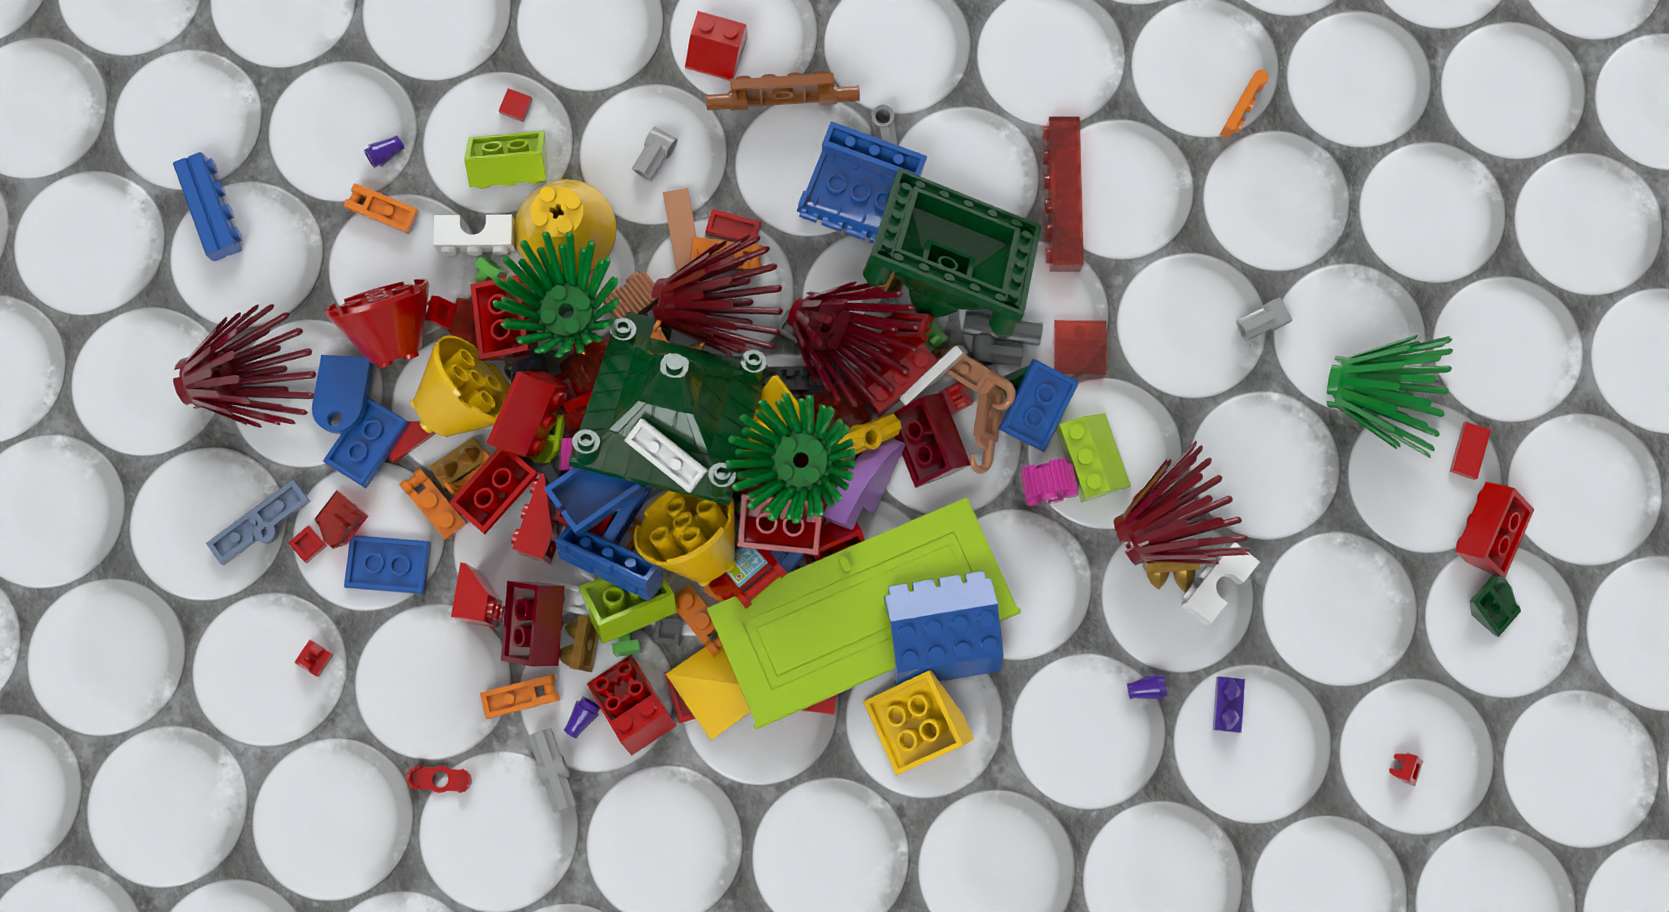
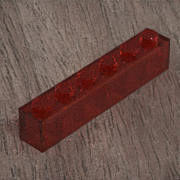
(1064, 194)

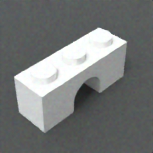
(496, 236)
(1203, 599)

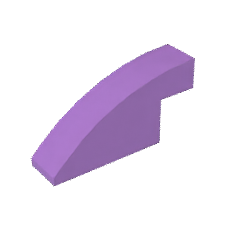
(868, 484)

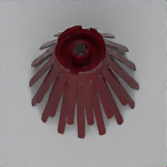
(686, 301)
(826, 324)
(219, 378)
(1161, 518)

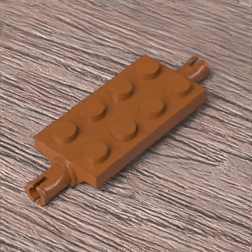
(781, 91)

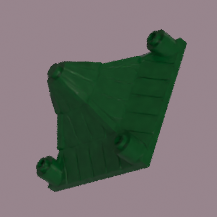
(954, 252)
(681, 393)

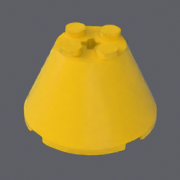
(564, 208)
(458, 390)
(688, 536)

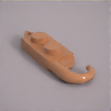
(979, 377)
(986, 428)

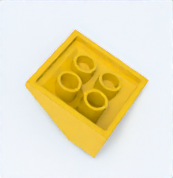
(710, 691)
(917, 722)

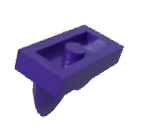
(1228, 704)

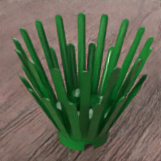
(556, 295)
(1371, 383)
(779, 453)

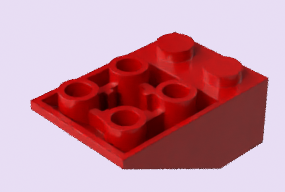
(538, 530)
(631, 705)

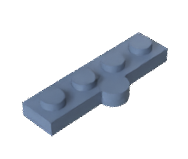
(259, 523)

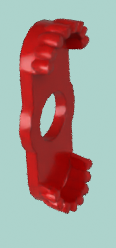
(422, 778)

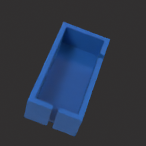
(590, 497)

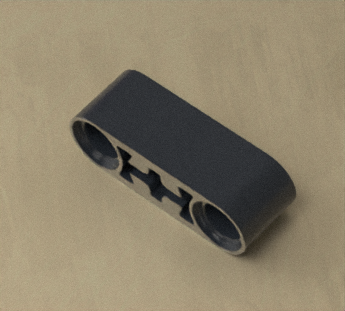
(803, 372)

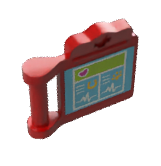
(749, 567)

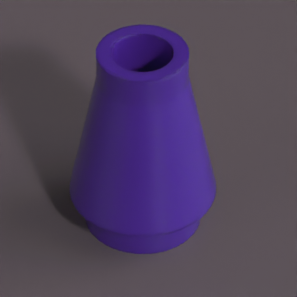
(382, 151)
(1148, 687)
(582, 716)

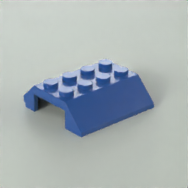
(854, 181)
(945, 628)

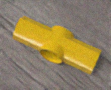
(873, 433)

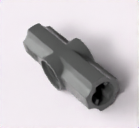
(1025, 332)

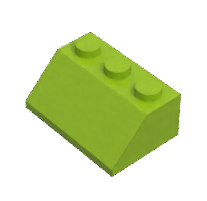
(506, 159)
(1094, 456)
(619, 612)

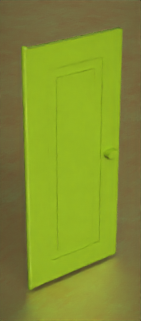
(829, 620)

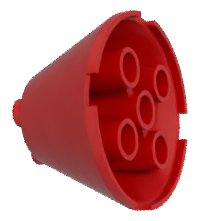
(384, 321)

